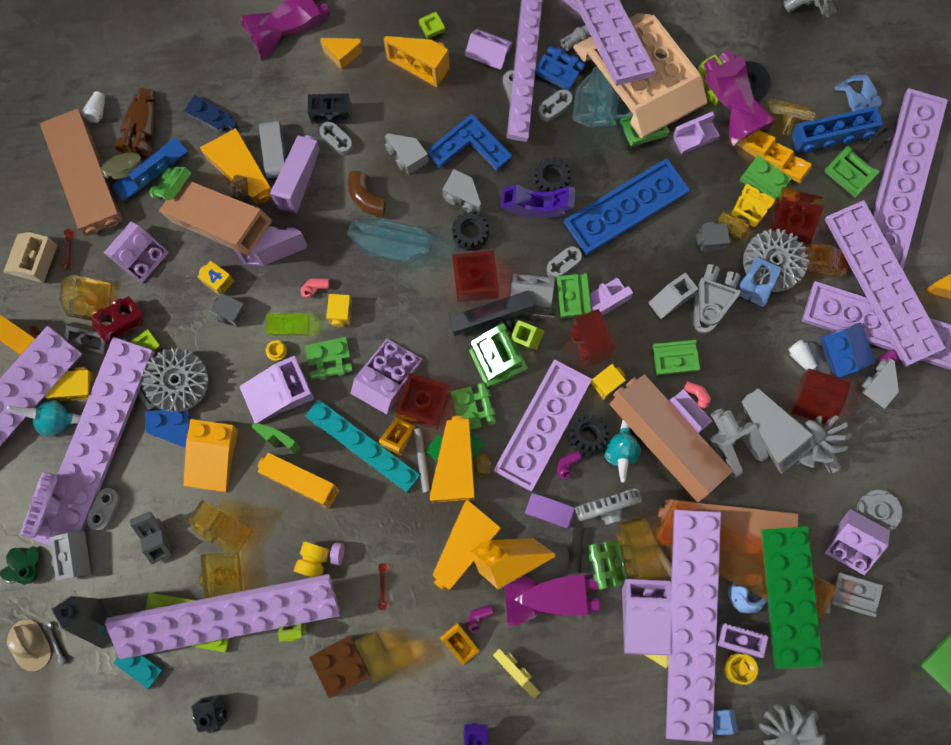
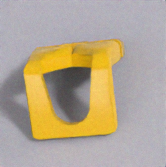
(755, 202)

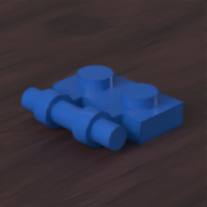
(557, 72)

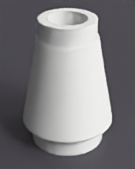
(94, 108)
(802, 354)

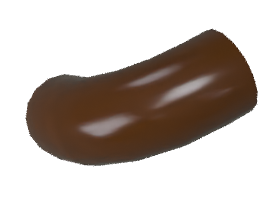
(363, 197)

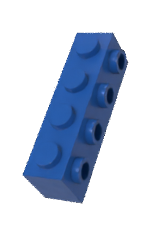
(837, 129)

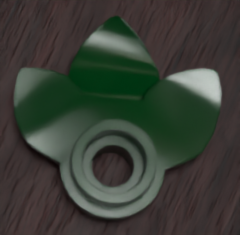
(18, 564)

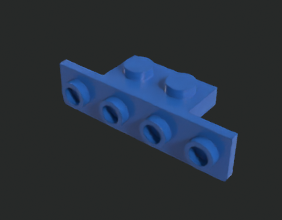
(150, 169)

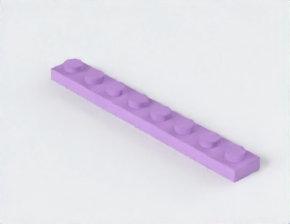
(524, 70)

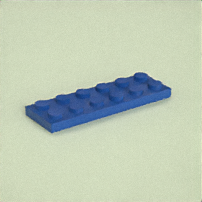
(626, 206)

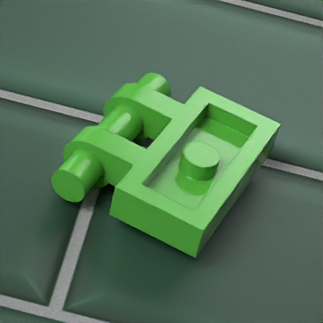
(328, 352)
(465, 405)
(613, 562)

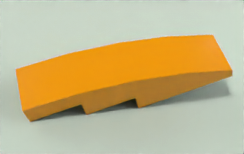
(776, 154)

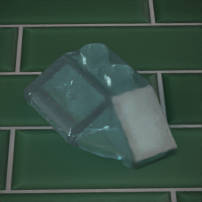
(595, 101)
(390, 239)

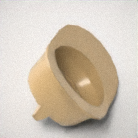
(29, 645)

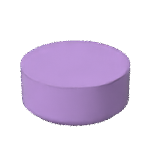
(337, 553)

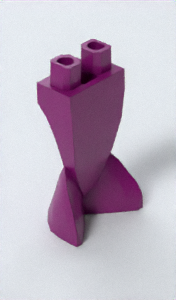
(286, 19)
(733, 89)
(558, 596)

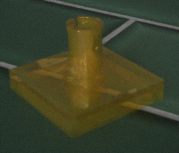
(790, 112)
(220, 574)

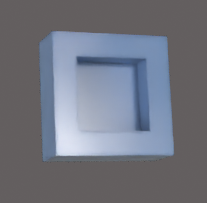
(724, 722)

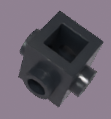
(210, 714)

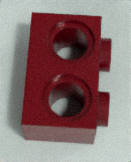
(121, 323)

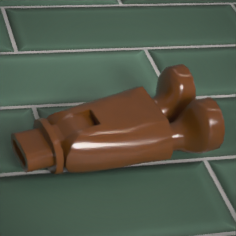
(138, 125)

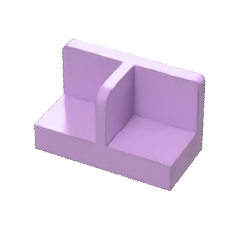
(695, 133)
(609, 296)

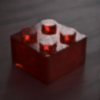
(475, 276)
(592, 338)
(423, 401)

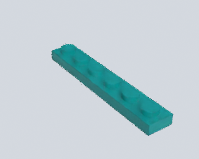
(362, 446)

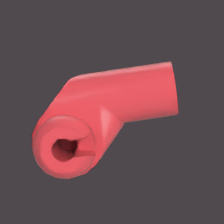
(313, 285)
(700, 392)

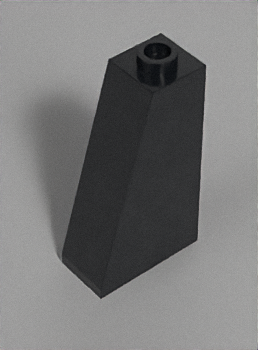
(84, 619)

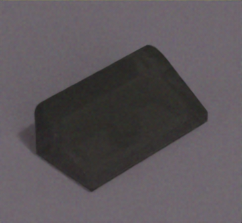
(239, 188)

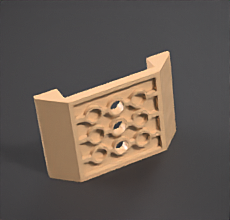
(661, 98)

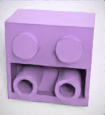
(136, 252)
(858, 542)

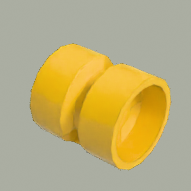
(312, 559)
(740, 668)

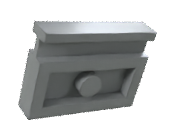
(856, 594)

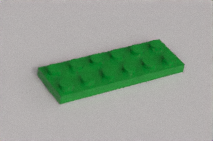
(791, 597)

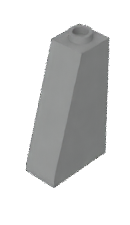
(780, 433)

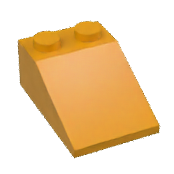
(419, 56)
(209, 455)
(509, 559)

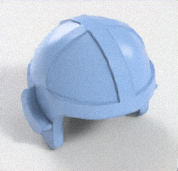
(744, 600)

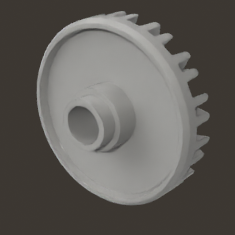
(782, 249)
(164, 369)
(609, 507)

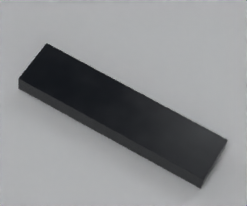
(491, 313)

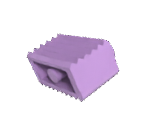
(741, 640)

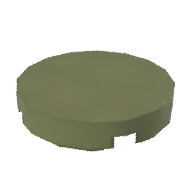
(121, 165)

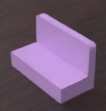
(487, 48)
(690, 411)

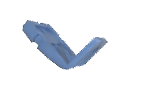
(867, 97)
(758, 293)

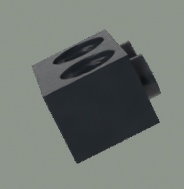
(329, 108)

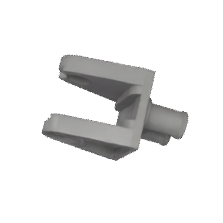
(714, 299)
(729, 432)

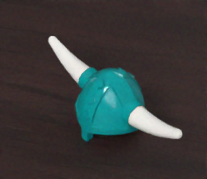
(48, 418)
(622, 450)

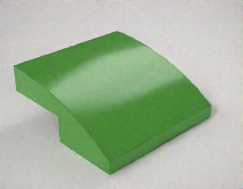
(504, 376)
(274, 437)
(939, 663)

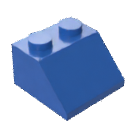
(847, 350)

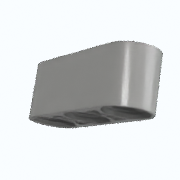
(272, 148)

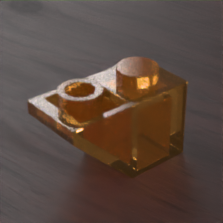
(826, 260)

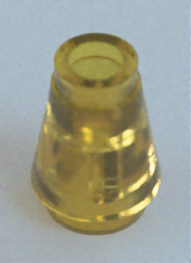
(736, 226)

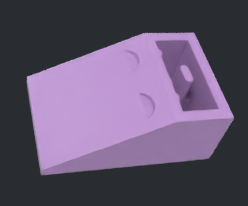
(274, 246)
(385, 376)
(276, 390)
(647, 617)

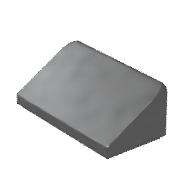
(85, 338)

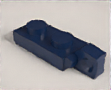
(210, 115)

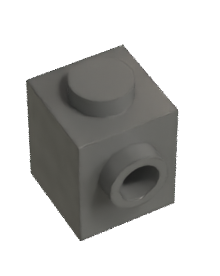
(713, 237)
(228, 310)

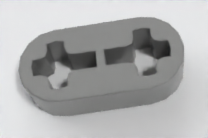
(557, 108)
(339, 135)
(561, 259)

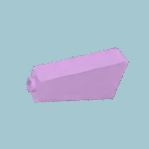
(295, 174)

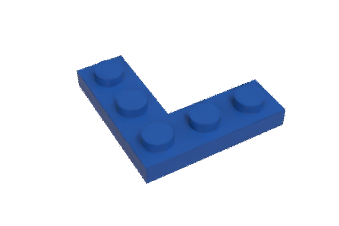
(474, 133)

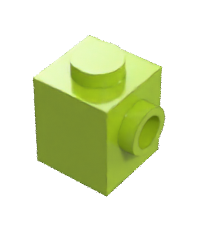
(527, 335)

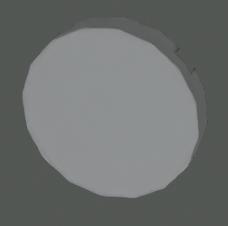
(881, 508)

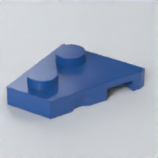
(168, 425)

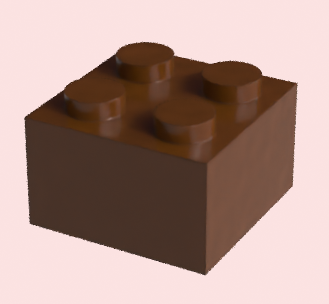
(339, 666)

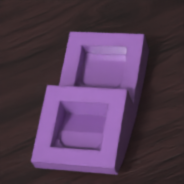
(550, 511)

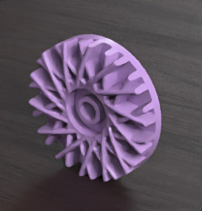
(41, 506)

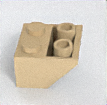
(31, 256)

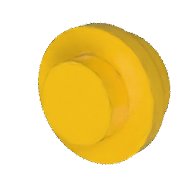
(276, 350)

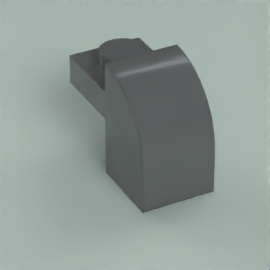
(152, 536)

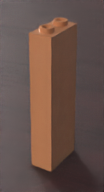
(80, 172)
(217, 217)
(670, 437)
(740, 520)

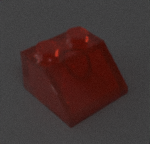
(797, 213)
(820, 396)

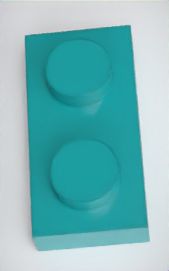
(140, 669)

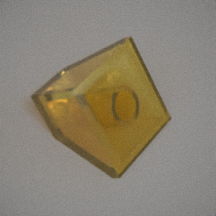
(84, 296)

